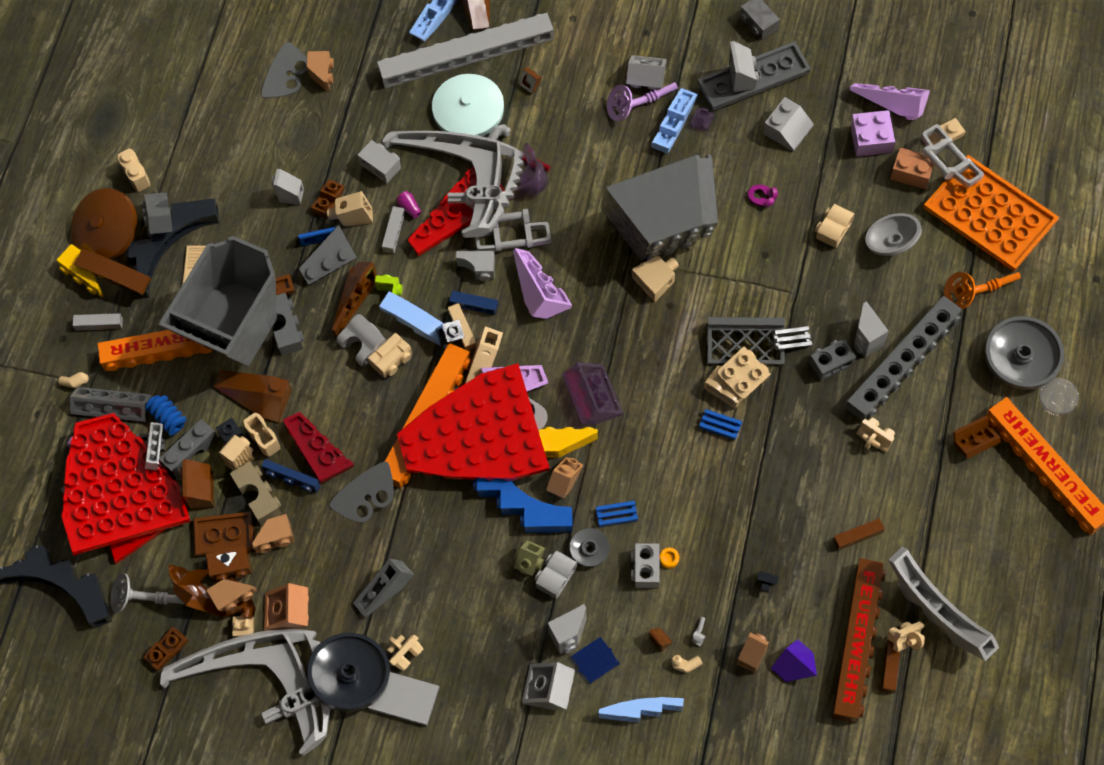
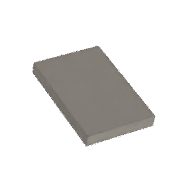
(407, 699)

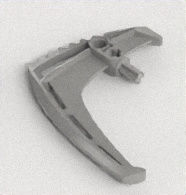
(487, 194)
(281, 660)

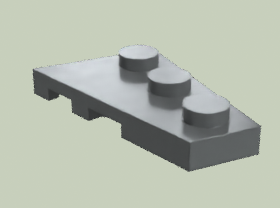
(329, 256)

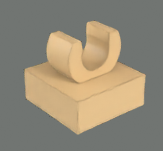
(242, 626)

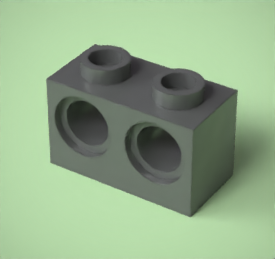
(835, 362)

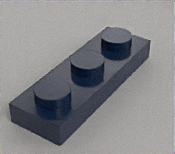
(290, 476)

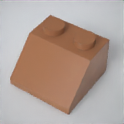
(912, 168)
(286, 607)

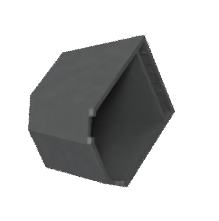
(664, 207)
(226, 300)

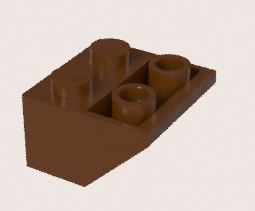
(197, 484)

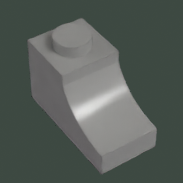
(479, 262)

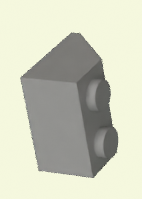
(742, 67)
(646, 72)
(788, 124)
(870, 332)
(568, 629)
(548, 686)

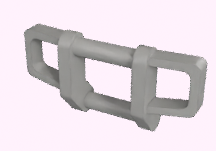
(951, 172)
(516, 243)

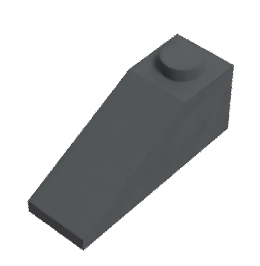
(384, 585)

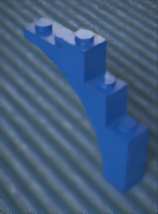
(535, 515)

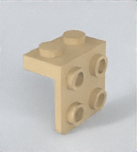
(743, 373)

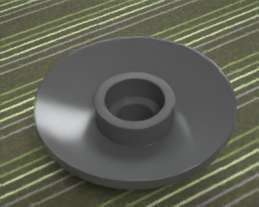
(589, 538)

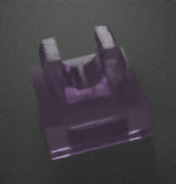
(702, 119)

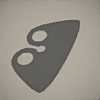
(276, 77)
(353, 494)

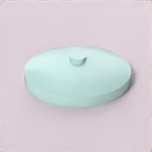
(468, 105)

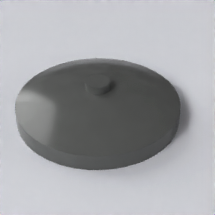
(1024, 352)

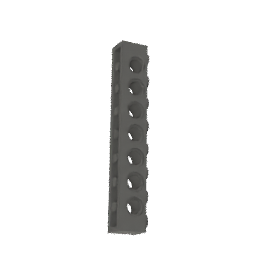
(943, 310)

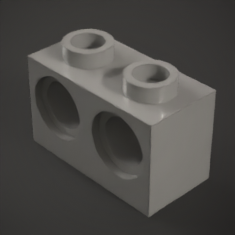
(645, 565)

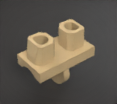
(875, 436)
(907, 636)
(410, 645)

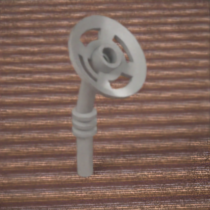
(121, 593)

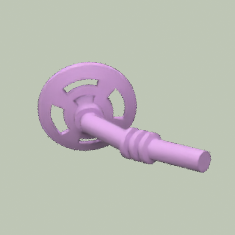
(624, 104)

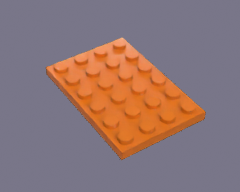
(992, 215)

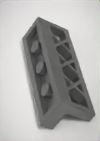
(94, 405)

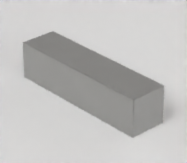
(393, 230)
(97, 322)
(153, 446)

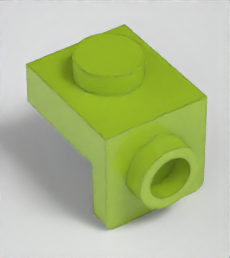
(389, 283)

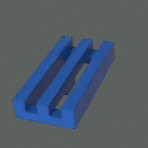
(708, 413)
(617, 506)

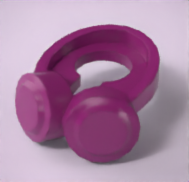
(771, 192)

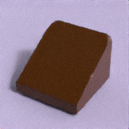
(659, 638)

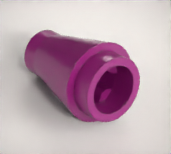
(407, 201)

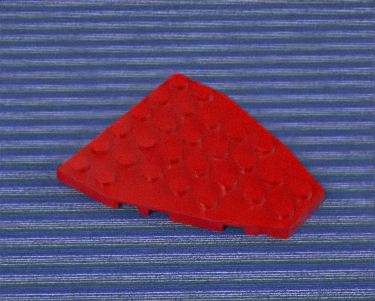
(477, 432)
(111, 492)

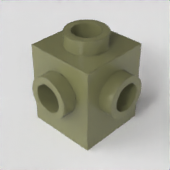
(529, 558)

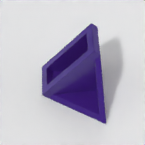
(795, 663)

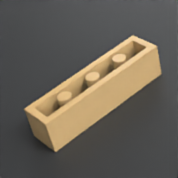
(456, 314)

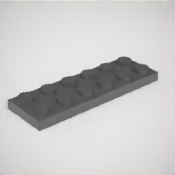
(773, 70)

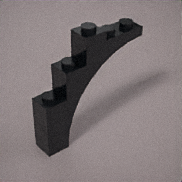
(185, 219)
(85, 591)

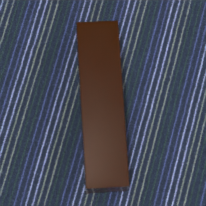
(858, 534)
(890, 669)

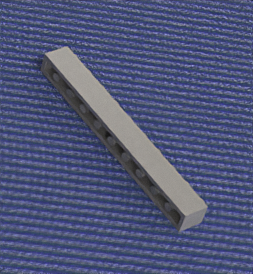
(466, 50)

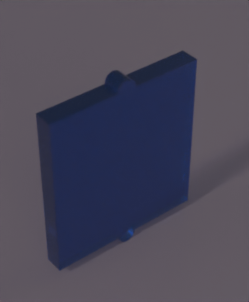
(595, 660)

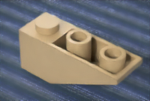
(485, 352)

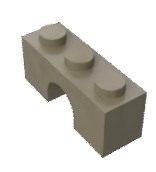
(248, 479)

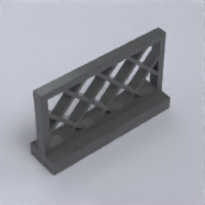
(742, 325)

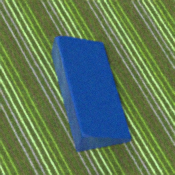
(314, 236)

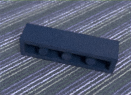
(474, 302)

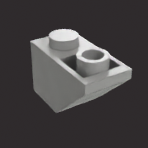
(287, 187)

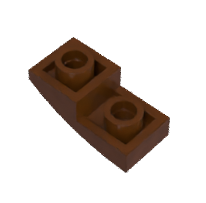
(327, 198)
(166, 649)

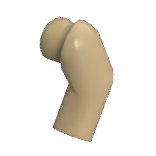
(74, 381)
(684, 665)

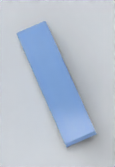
(431, 18)
(674, 120)
(412, 316)
(633, 709)

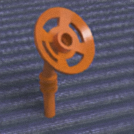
(965, 290)

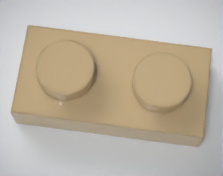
(951, 128)

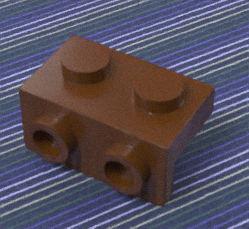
(975, 437)

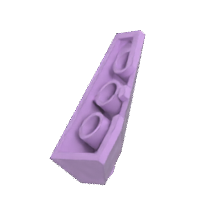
(904, 102)
(537, 288)

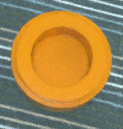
(669, 558)

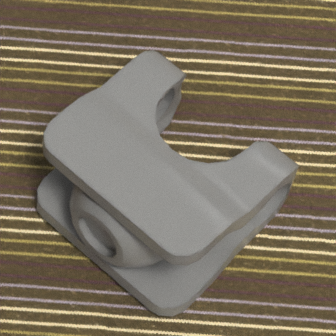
(363, 331)

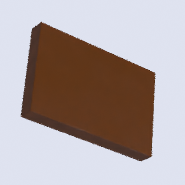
(223, 532)

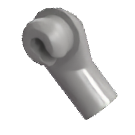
(499, 131)

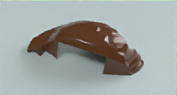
(195, 594)

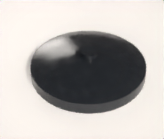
(348, 672)

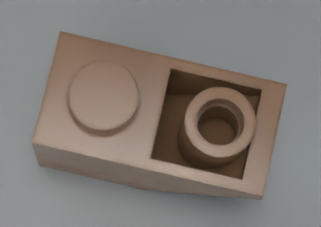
(319, 68)
(564, 477)
(274, 533)
(229, 593)
(753, 652)

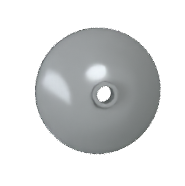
(893, 234)

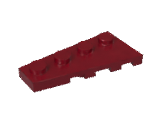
(316, 449)

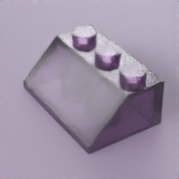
(592, 393)

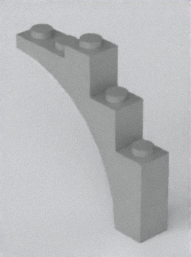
(938, 609)

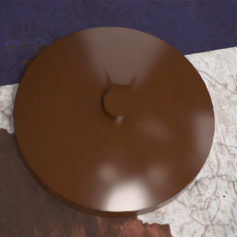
(104, 223)

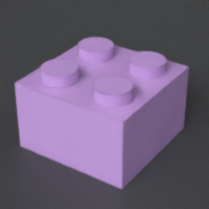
(872, 133)

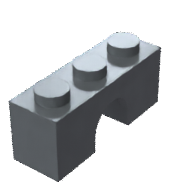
(157, 213)
(288, 337)
(198, 438)

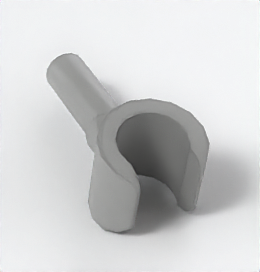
(698, 638)

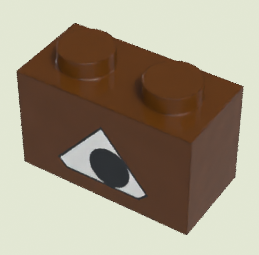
(229, 563)

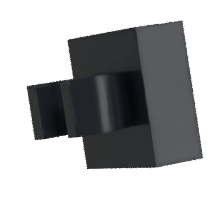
(767, 579)

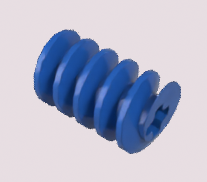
(166, 414)

